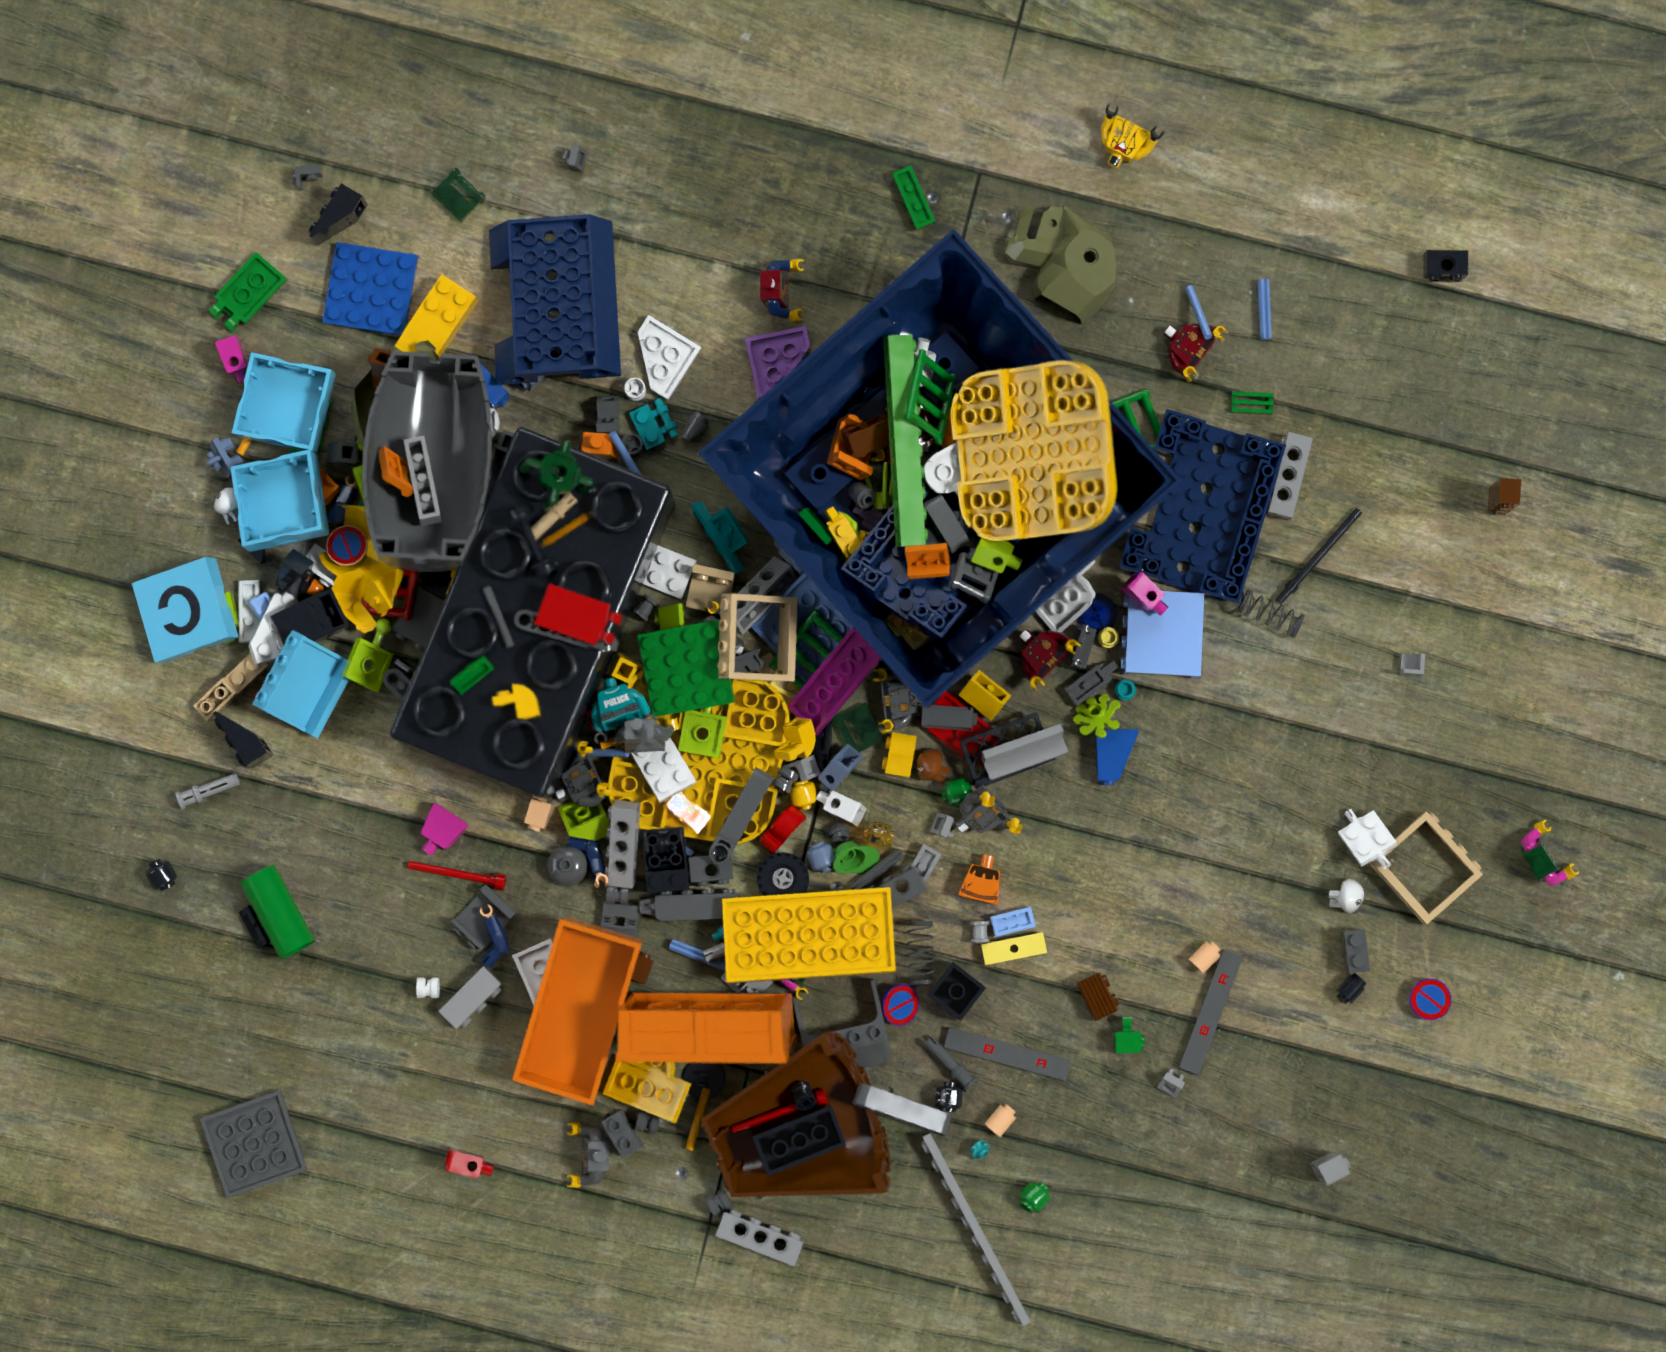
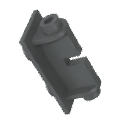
(1085, 636)
(749, 661)

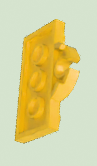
(648, 1087)

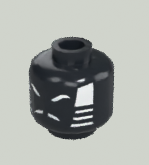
(949, 1097)

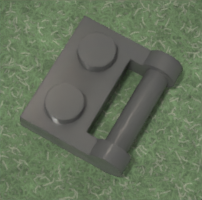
(975, 573)

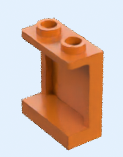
(839, 456)

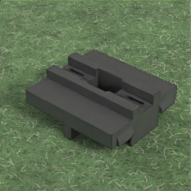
(616, 910)

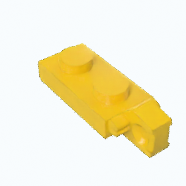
(842, 532)

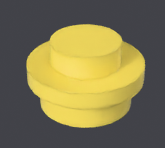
(1108, 637)

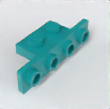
(724, 532)

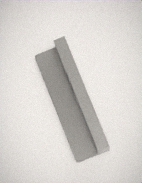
(1024, 752)

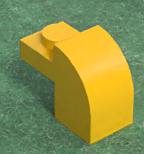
(625, 668)
(525, 700)
(800, 740)

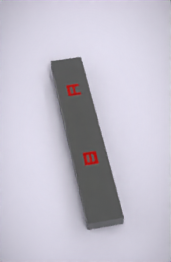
(1210, 1012)
(1007, 1054)

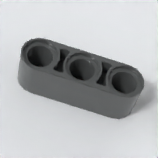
(946, 523)

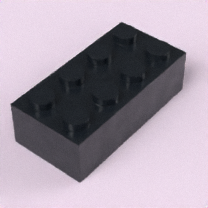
(799, 1140)

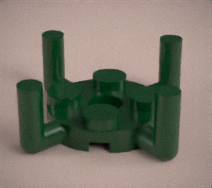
(553, 482)

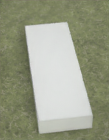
(247, 620)

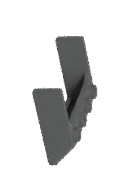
(867, 1040)

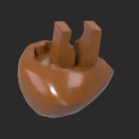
(930, 766)

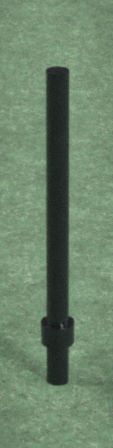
(1292, 585)

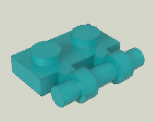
(647, 426)

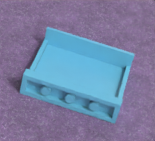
(303, 684)

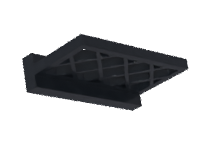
(983, 777)

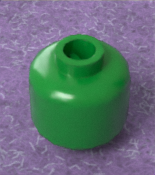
(955, 791)
(1034, 1197)

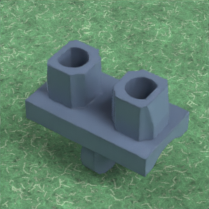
(221, 459)

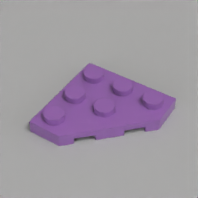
(775, 356)

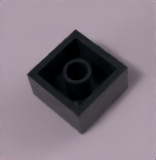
(956, 991)

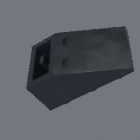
(339, 214)
(313, 617)
(249, 746)
(665, 860)

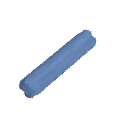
(1264, 309)
(696, 954)

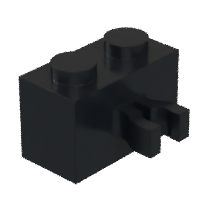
(294, 574)

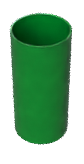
(277, 911)

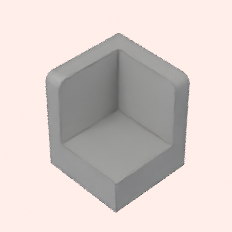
(1412, 664)
(806, 768)

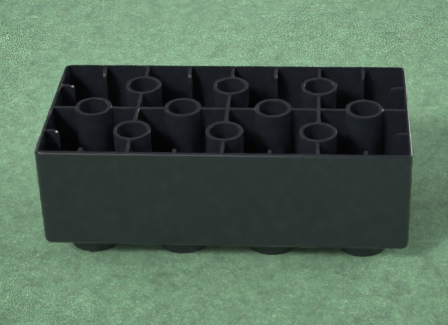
(597, 560)

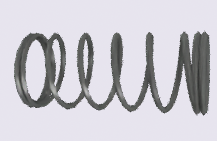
(1296, 626)
(913, 981)

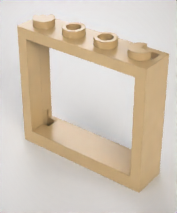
(786, 638)
(1404, 894)

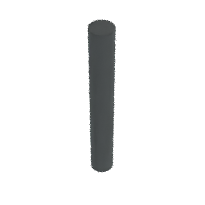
(498, 617)

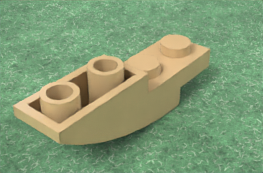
(230, 687)

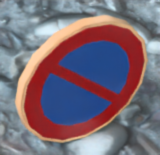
(347, 545)

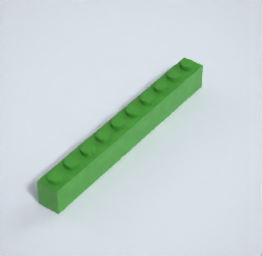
(904, 443)

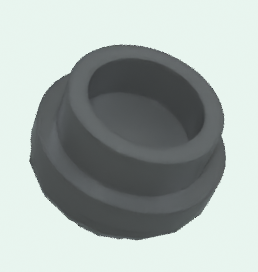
(839, 832)

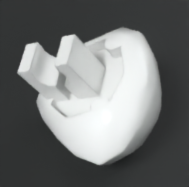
(227, 505)
(1349, 896)

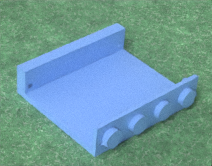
(1165, 642)

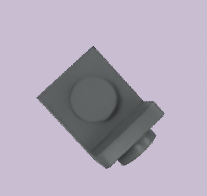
(309, 173)

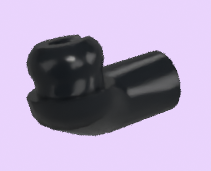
(405, 667)

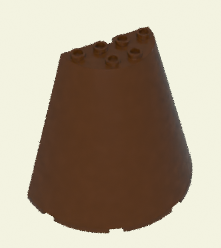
(851, 1169)

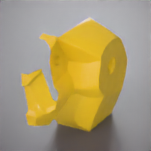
(365, 579)

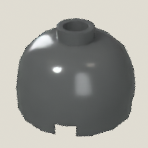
(567, 866)

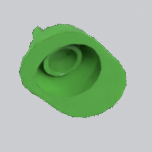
(854, 858)

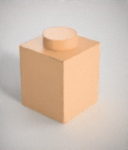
(538, 815)

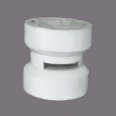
(635, 389)
(428, 987)

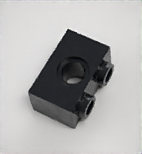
(1455, 258)

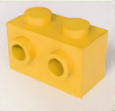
(985, 695)

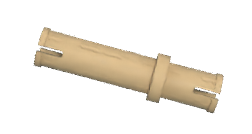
(553, 515)

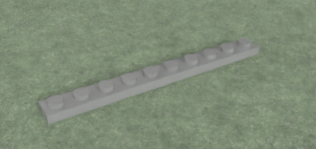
(978, 1238)

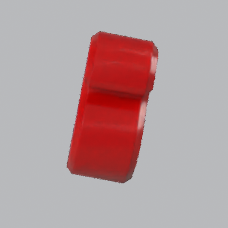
(782, 828)

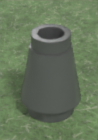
(695, 425)

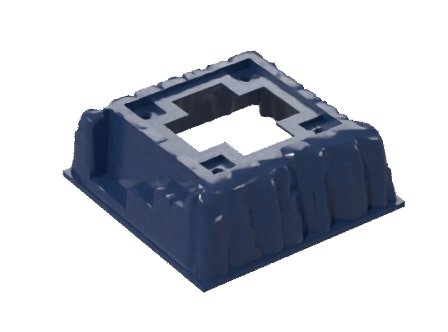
(788, 435)

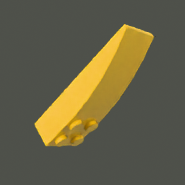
(438, 317)

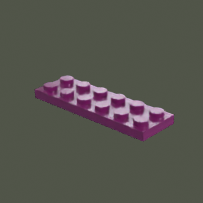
(835, 680)

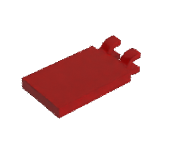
(576, 616)
(952, 737)

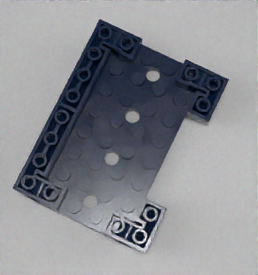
(581, 294)
(1227, 517)
(882, 569)

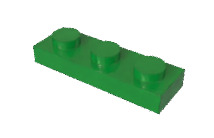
(913, 198)

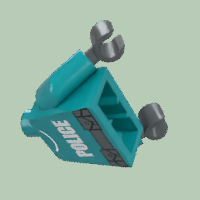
(616, 706)

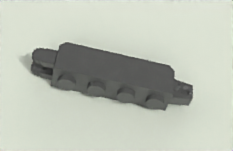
(687, 906)

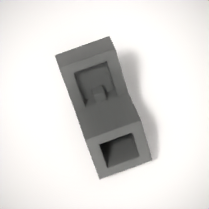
(608, 414)

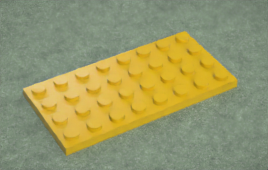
(808, 935)

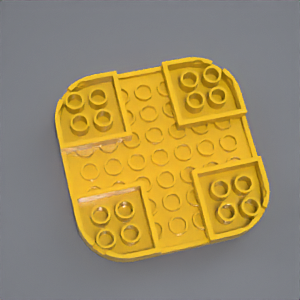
(1034, 451)
(749, 740)

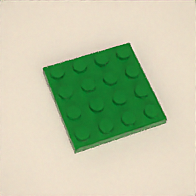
(683, 669)

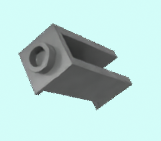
(949, 718)

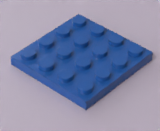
(370, 289)

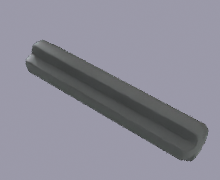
(877, 870)

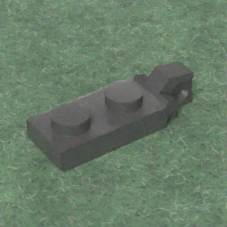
(1090, 683)

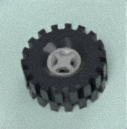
(779, 869)

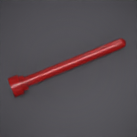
(497, 881)
(821, 1100)

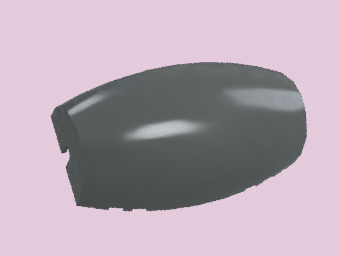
(452, 411)

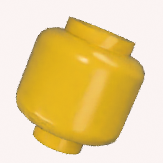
(803, 794)

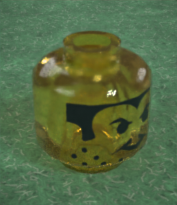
(879, 835)

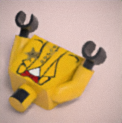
(1125, 139)

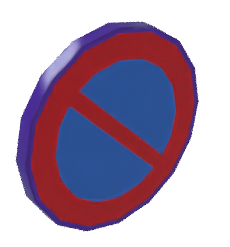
(1430, 999)
(900, 1005)

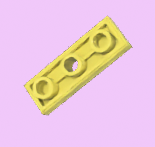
(1000, 950)

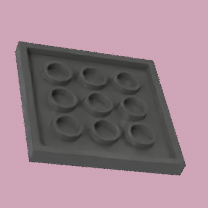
(253, 1144)

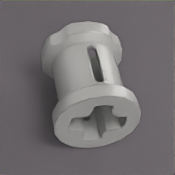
(979, 932)

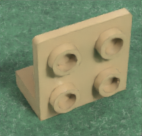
(708, 585)

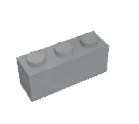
(471, 998)
(1330, 1168)

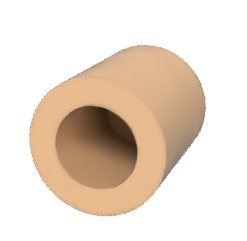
(1205, 956)
(1001, 1119)

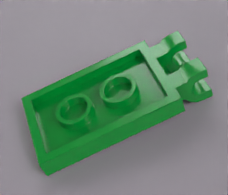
(247, 291)

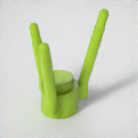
(883, 498)

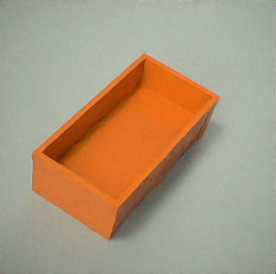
(577, 1010)
(706, 1028)

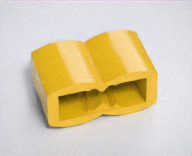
(900, 755)

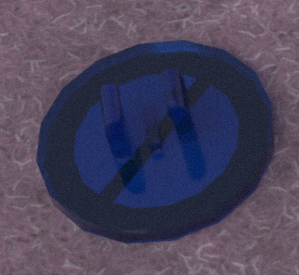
(1100, 614)

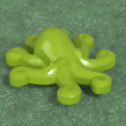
(1097, 716)

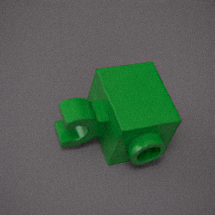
(1127, 1040)

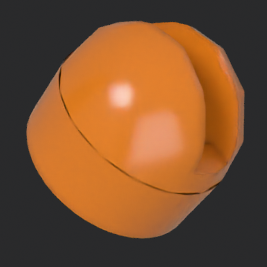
(315, 588)

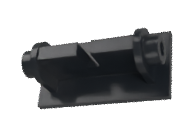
(254, 926)

